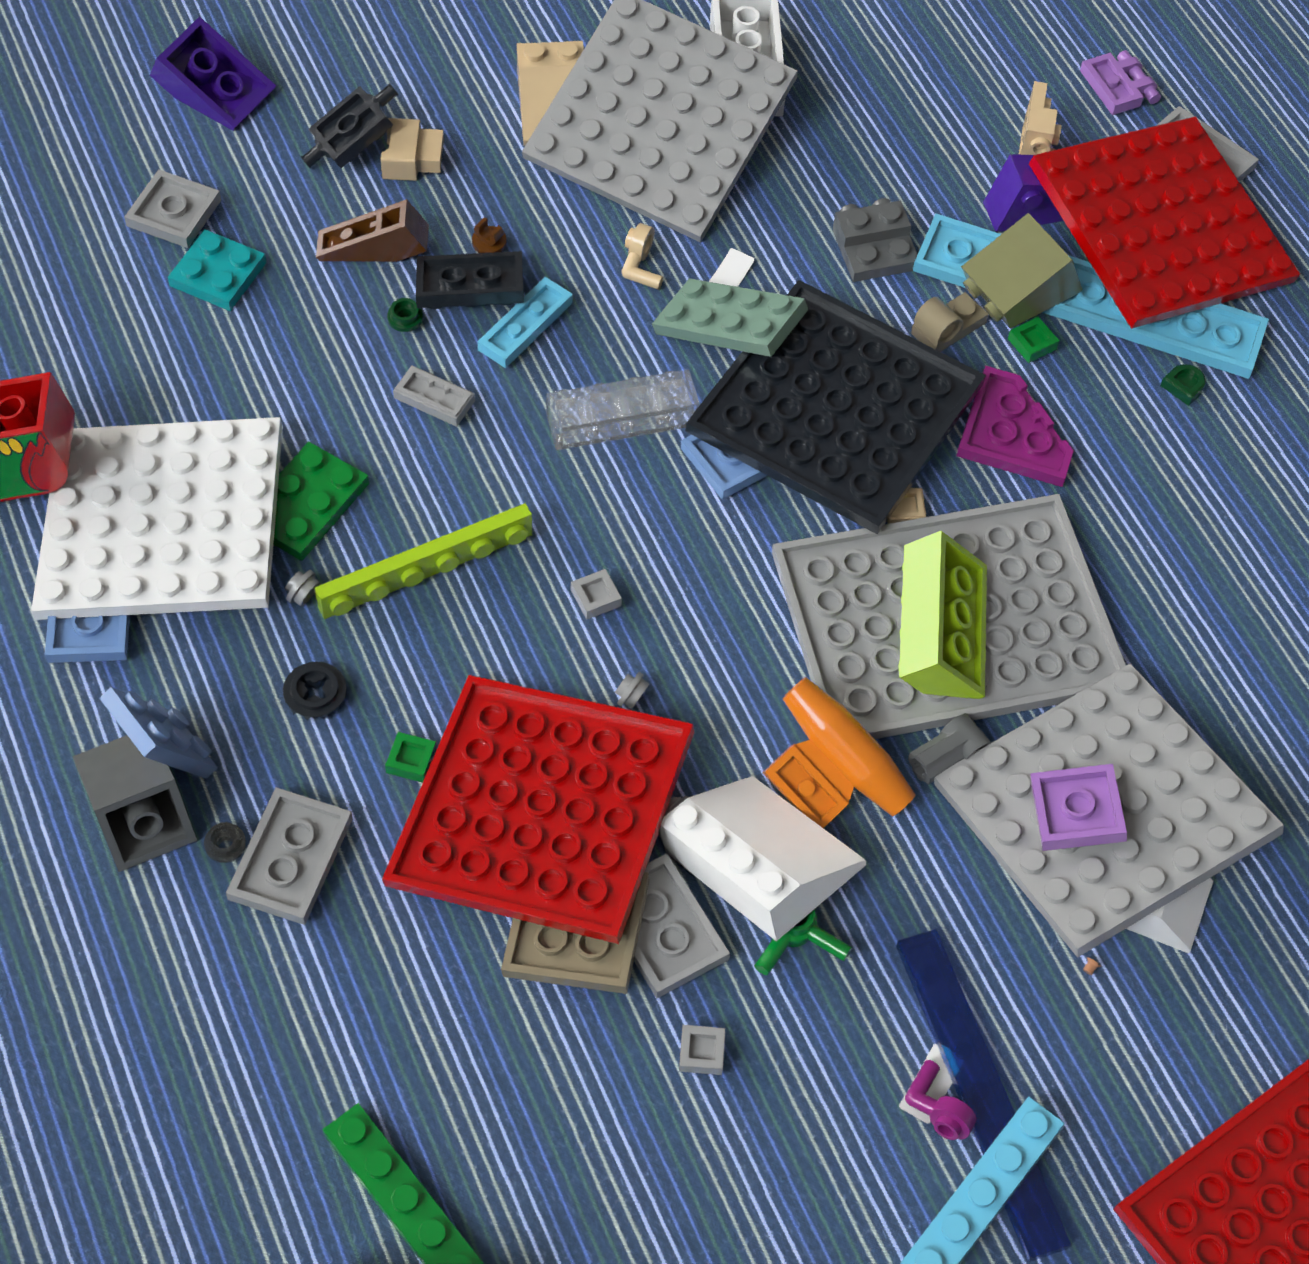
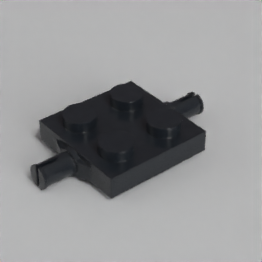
(350, 127)

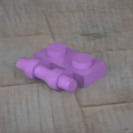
(1113, 82)

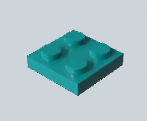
(217, 270)

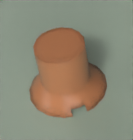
(1091, 966)

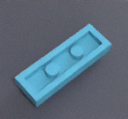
(525, 322)

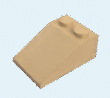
(540, 76)

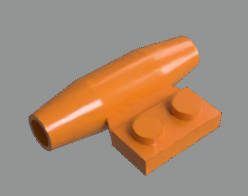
(836, 759)

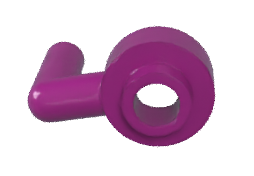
(948, 1114)

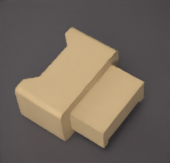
(411, 150)

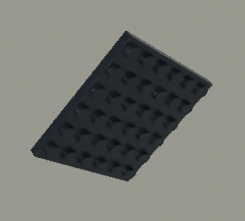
(839, 409)

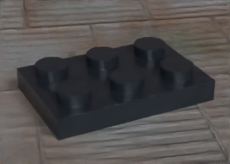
(469, 279)

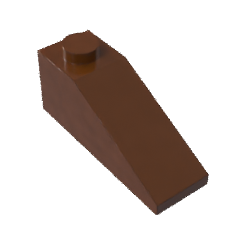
(377, 236)

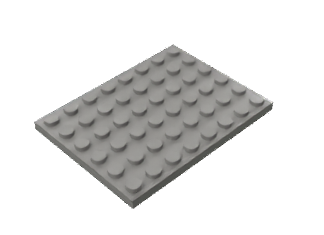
(1041, 614)

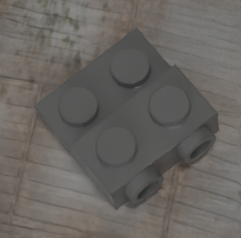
(875, 239)

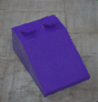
(211, 75)

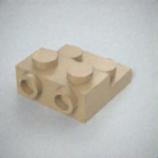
(1040, 124)

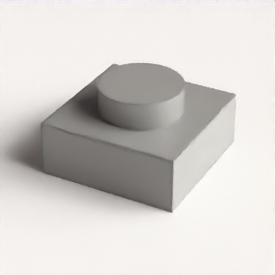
(596, 594)
(702, 1049)

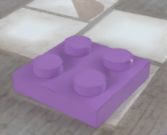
(1078, 807)

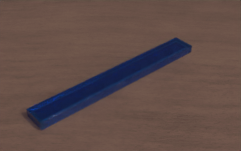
(978, 1084)

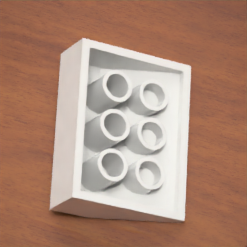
(758, 853)

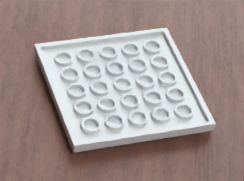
(162, 520)

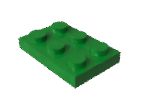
(312, 497)

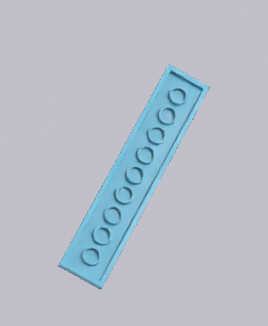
(1210, 336)

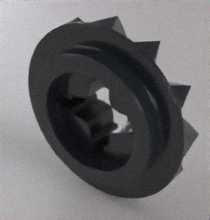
(315, 676)

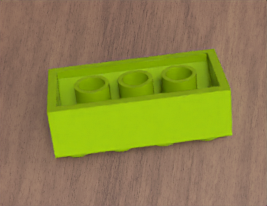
(943, 618)

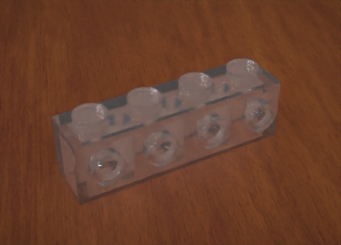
(621, 409)

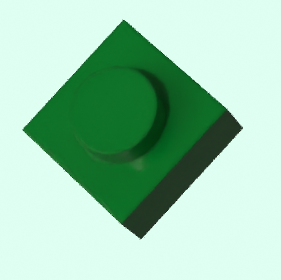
(1033, 339)
(410, 757)

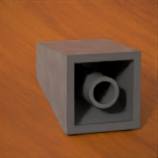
(134, 802)

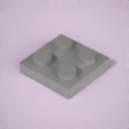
(173, 208)

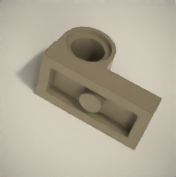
(944, 324)

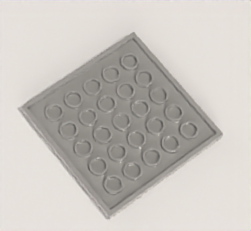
(660, 115)
(1177, 798)

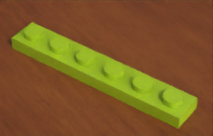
(423, 561)

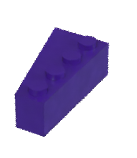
(1018, 193)

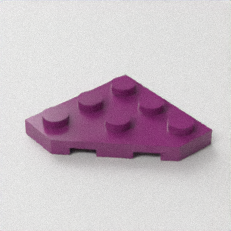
(1013, 431)

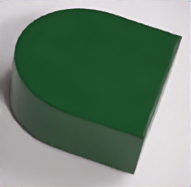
(1184, 383)

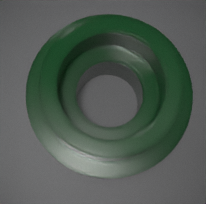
(404, 315)

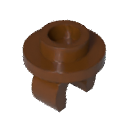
(488, 238)

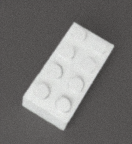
(751, 25)

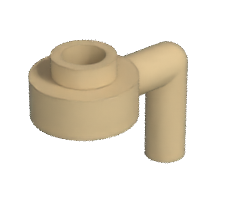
(639, 243)

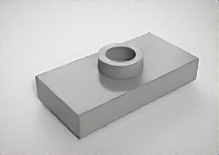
(434, 395)

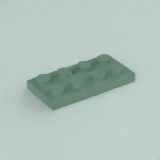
(730, 317)

